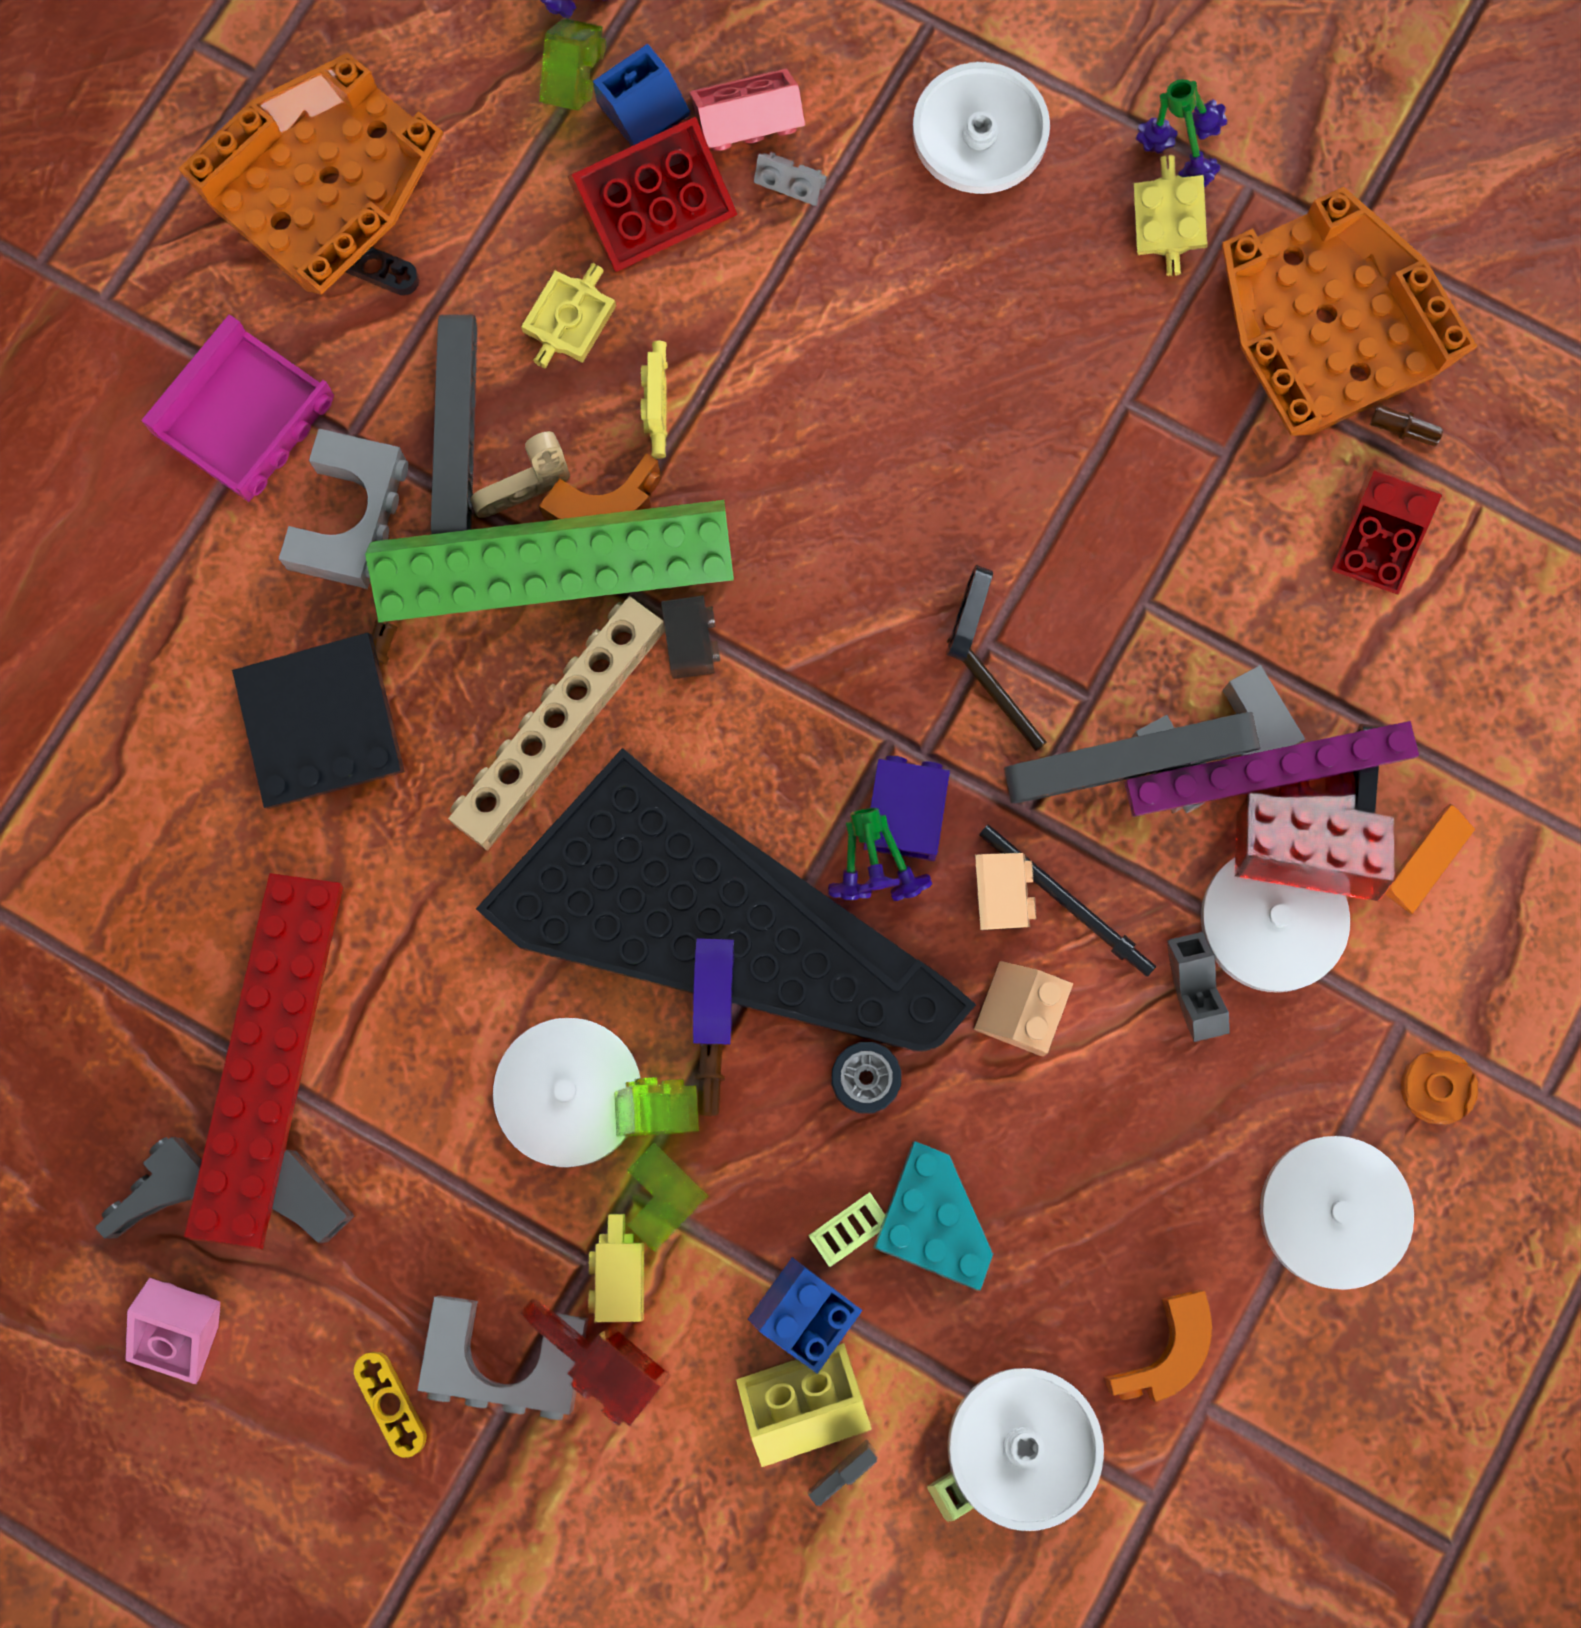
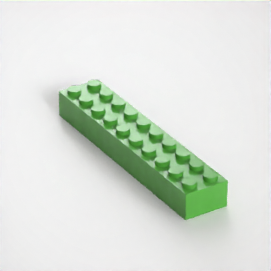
(549, 561)

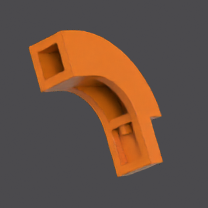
(568, 502)
(1184, 1354)

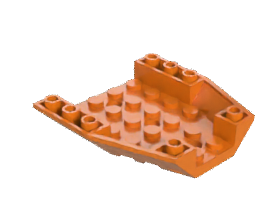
(282, 146)
(1383, 304)

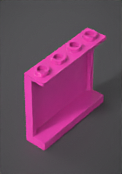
(238, 409)

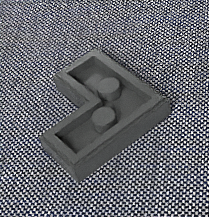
(844, 1473)

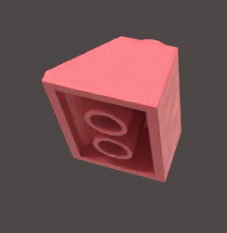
(748, 109)

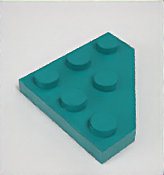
(934, 1220)

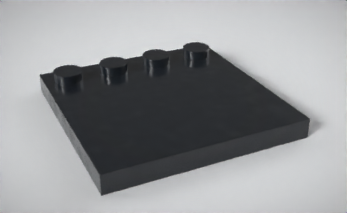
(318, 721)

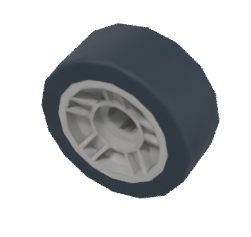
(865, 1058)

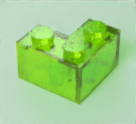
(568, 56)
(655, 1108)
(674, 1197)

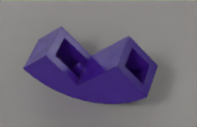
(713, 991)

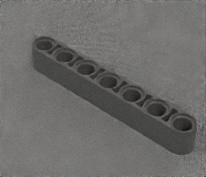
(454, 424)
(1132, 757)

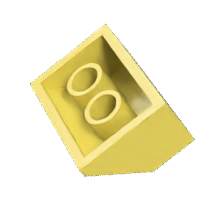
(800, 1410)

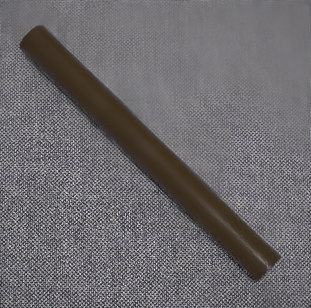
(1004, 700)

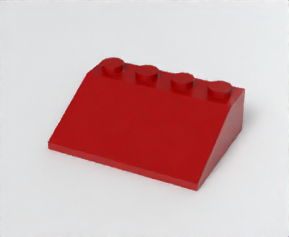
(653, 194)

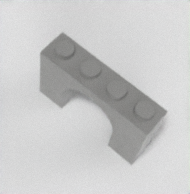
(379, 471)
(1253, 694)
(451, 1370)

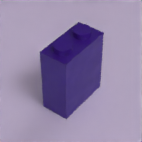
(913, 804)

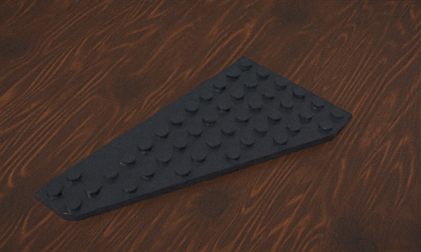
(647, 872)

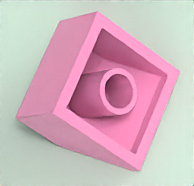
(171, 1330)

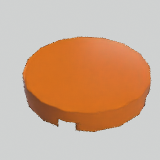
(1439, 1087)

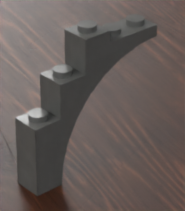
(175, 1171)

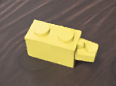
(618, 1275)

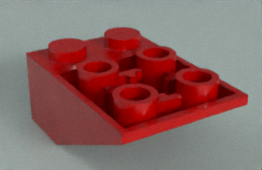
(1385, 530)

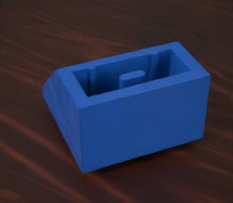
(640, 96)
(804, 1315)

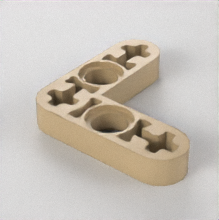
(546, 469)

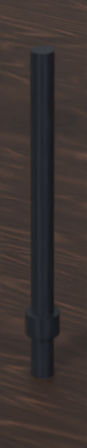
(1122, 946)

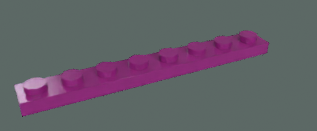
(1271, 769)

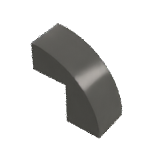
(1195, 985)

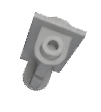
(783, 177)

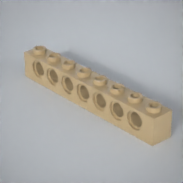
(556, 742)

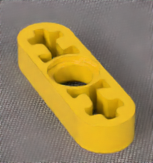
(383, 1420)

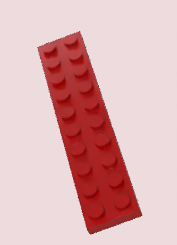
(264, 1062)

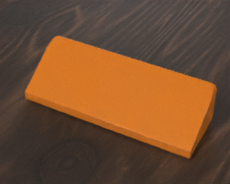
(1430, 858)

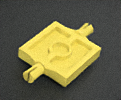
(1170, 215)
(568, 316)
(655, 398)

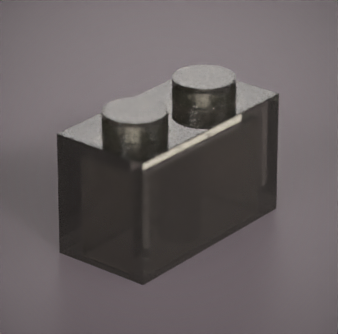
(688, 637)

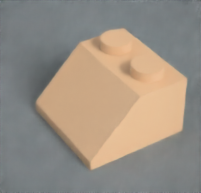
(1004, 891)
(1023, 1007)

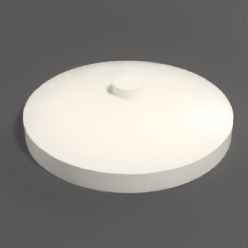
(981, 127)
(1273, 932)
(559, 1091)
(1337, 1212)
(1025, 1449)

